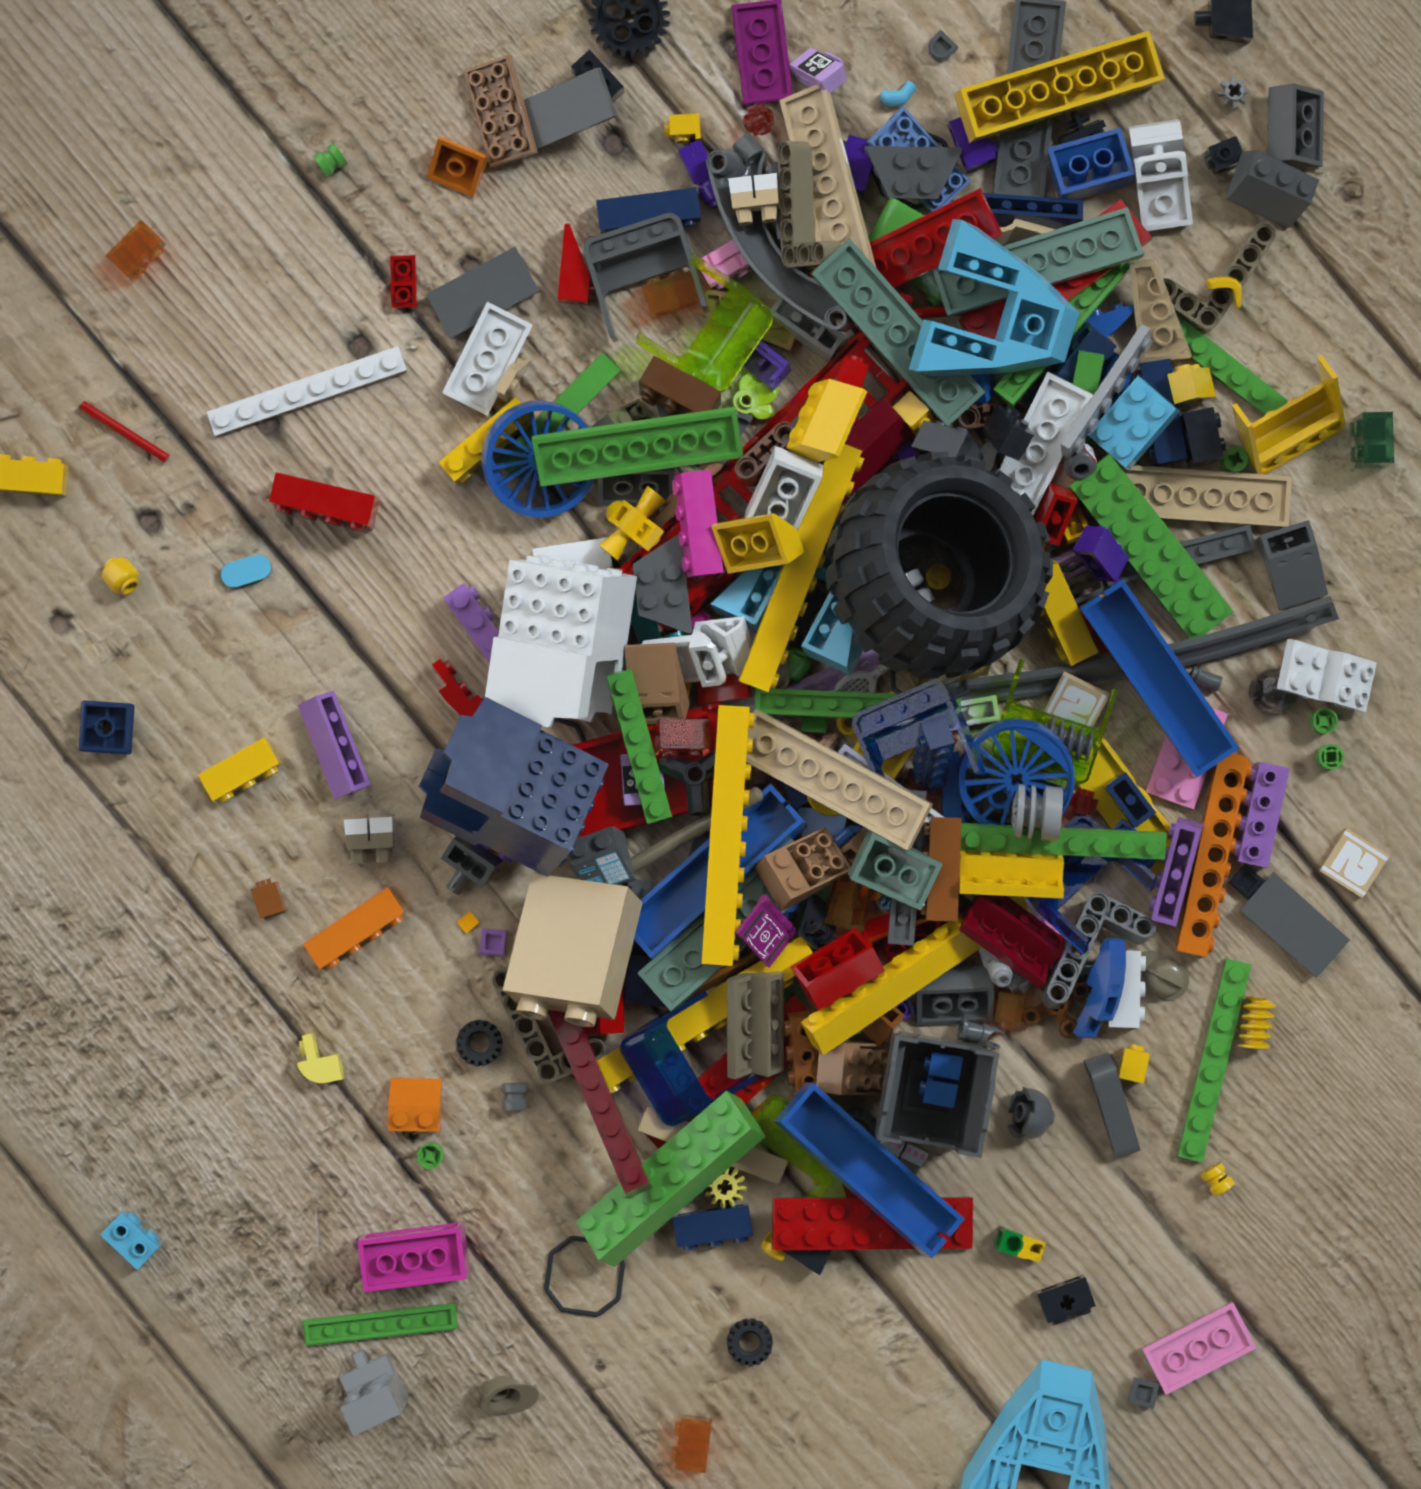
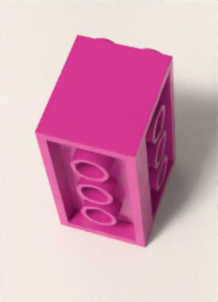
(413, 1256)

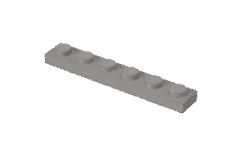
(1103, 396)

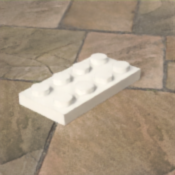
(486, 357)

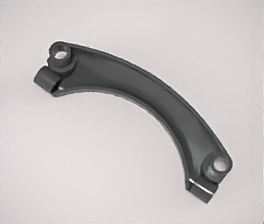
(759, 243)

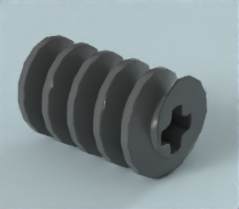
(1074, 741)

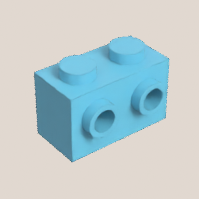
(132, 1239)

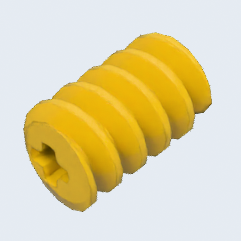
(1257, 1023)

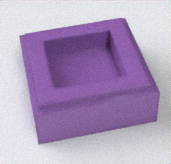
(493, 942)

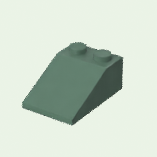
(894, 870)

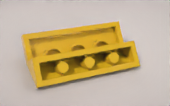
(1011, 874)

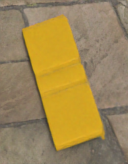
(1105, 768)

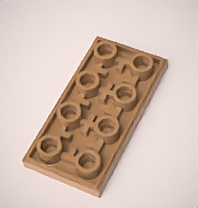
(500, 111)

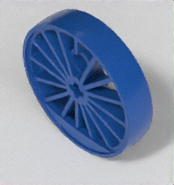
(498, 484)
(1035, 732)

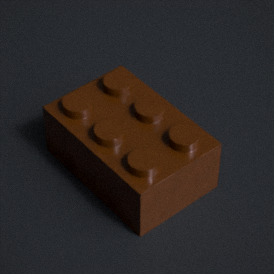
(676, 390)

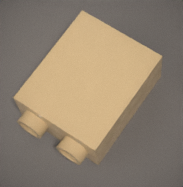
(572, 949)

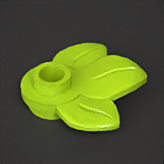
(758, 395)

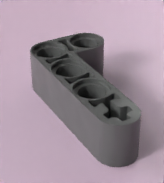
(1112, 1104)

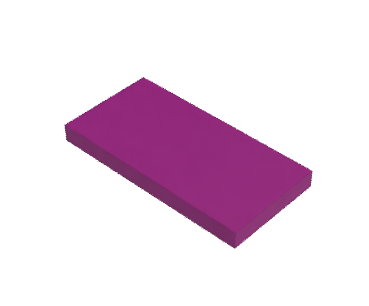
(762, 52)

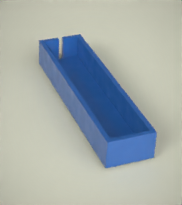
(1159, 678)
(682, 895)
(868, 1169)

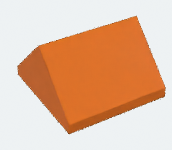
(457, 166)

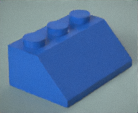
(1091, 165)

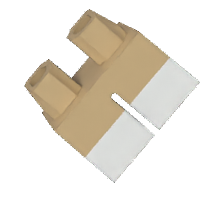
(766, 197)

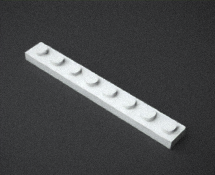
(307, 391)

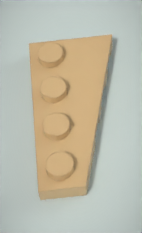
(1156, 311)

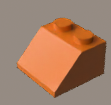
(415, 1104)

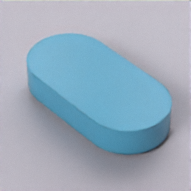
(246, 571)

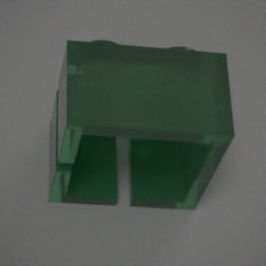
(1372, 439)

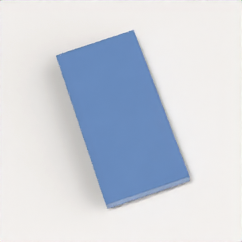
(905, 131)

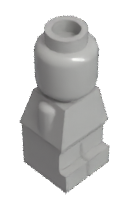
(998, 971)

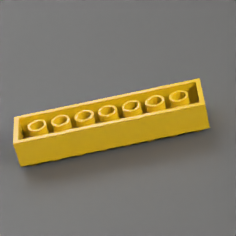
(1059, 86)

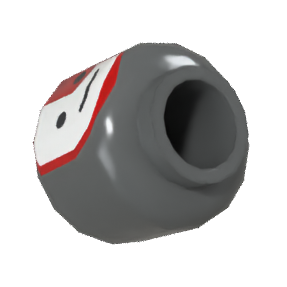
(1081, 464)

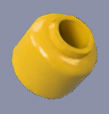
(120, 575)

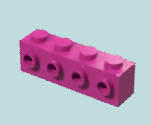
(696, 516)

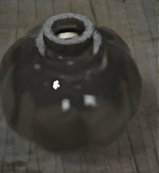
(1266, 697)

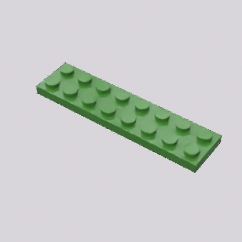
(637, 446)
(1152, 548)

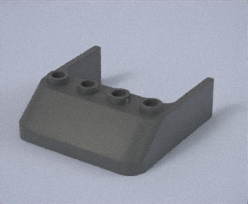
(637, 255)

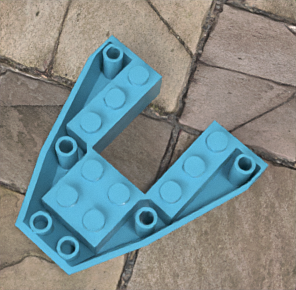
(1033, 325)
(826, 639)

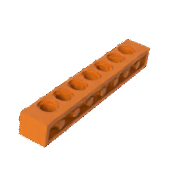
(1186, 940)

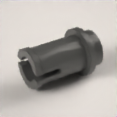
(1205, 678)

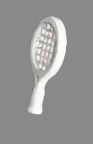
(861, 675)

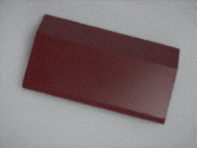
(879, 437)
(1013, 936)

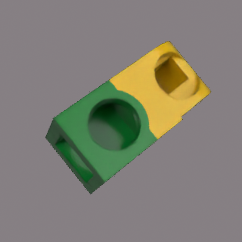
(1019, 1244)

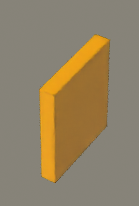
(468, 922)

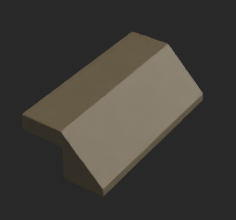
(755, 1024)

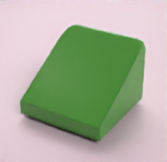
(814, 724)

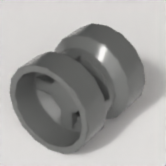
(514, 1096)

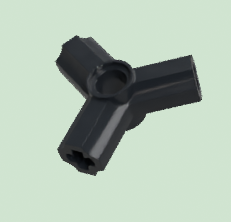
(698, 791)

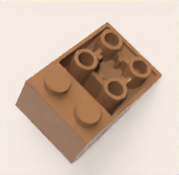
(658, 680)
(802, 868)
(853, 1069)

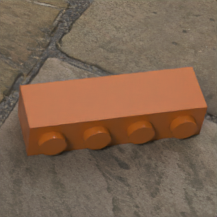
(354, 928)

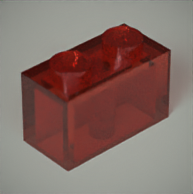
(682, 737)

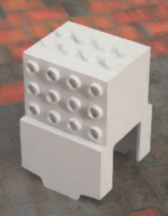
(560, 638)

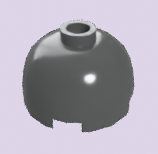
(1031, 1114)

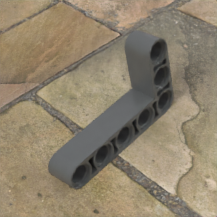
(1095, 921)

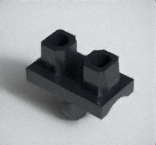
(1077, 121)

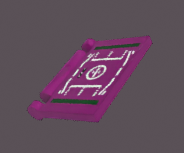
(766, 931)

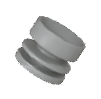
(1038, 812)

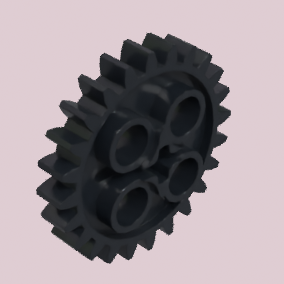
(638, 39)

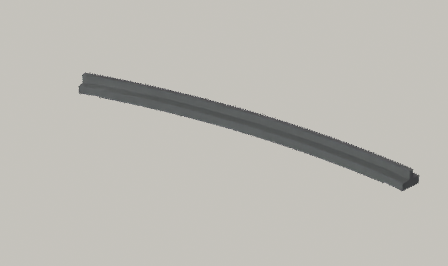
(1187, 651)

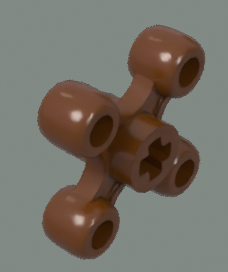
(1061, 1013)

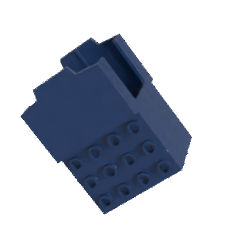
(511, 787)

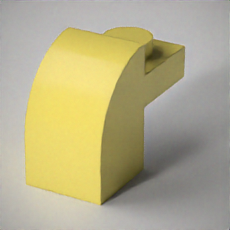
(318, 1068)

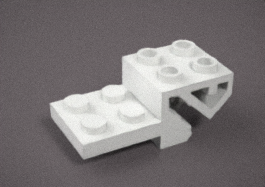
(1161, 174)
(710, 648)
(1326, 675)

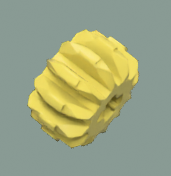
(731, 1192)

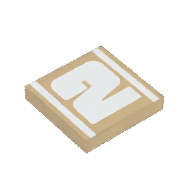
(1076, 700)
(1354, 863)

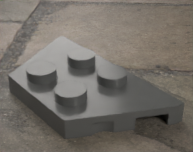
(912, 170)
(663, 587)

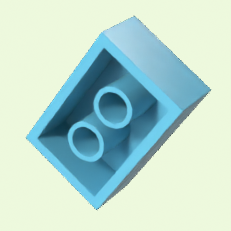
(1133, 422)

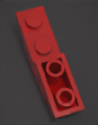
(456, 693)

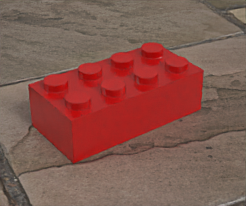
(324, 501)

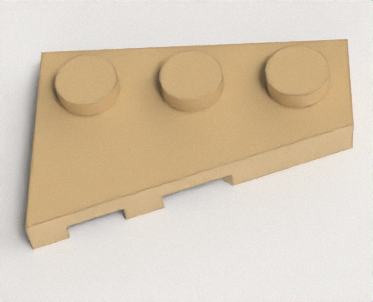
(509, 383)

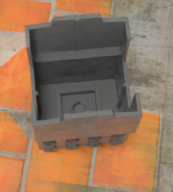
(905, 1115)

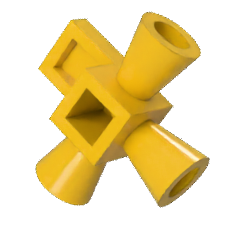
(633, 523)

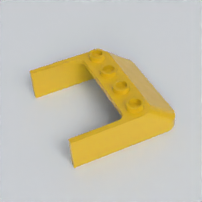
(1295, 426)

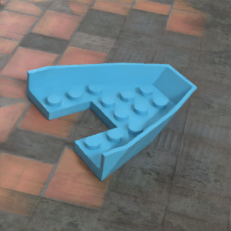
(1047, 1425)

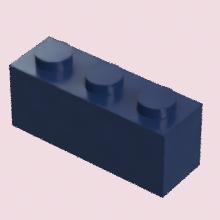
(712, 1226)

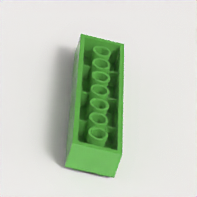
(677, 1175)

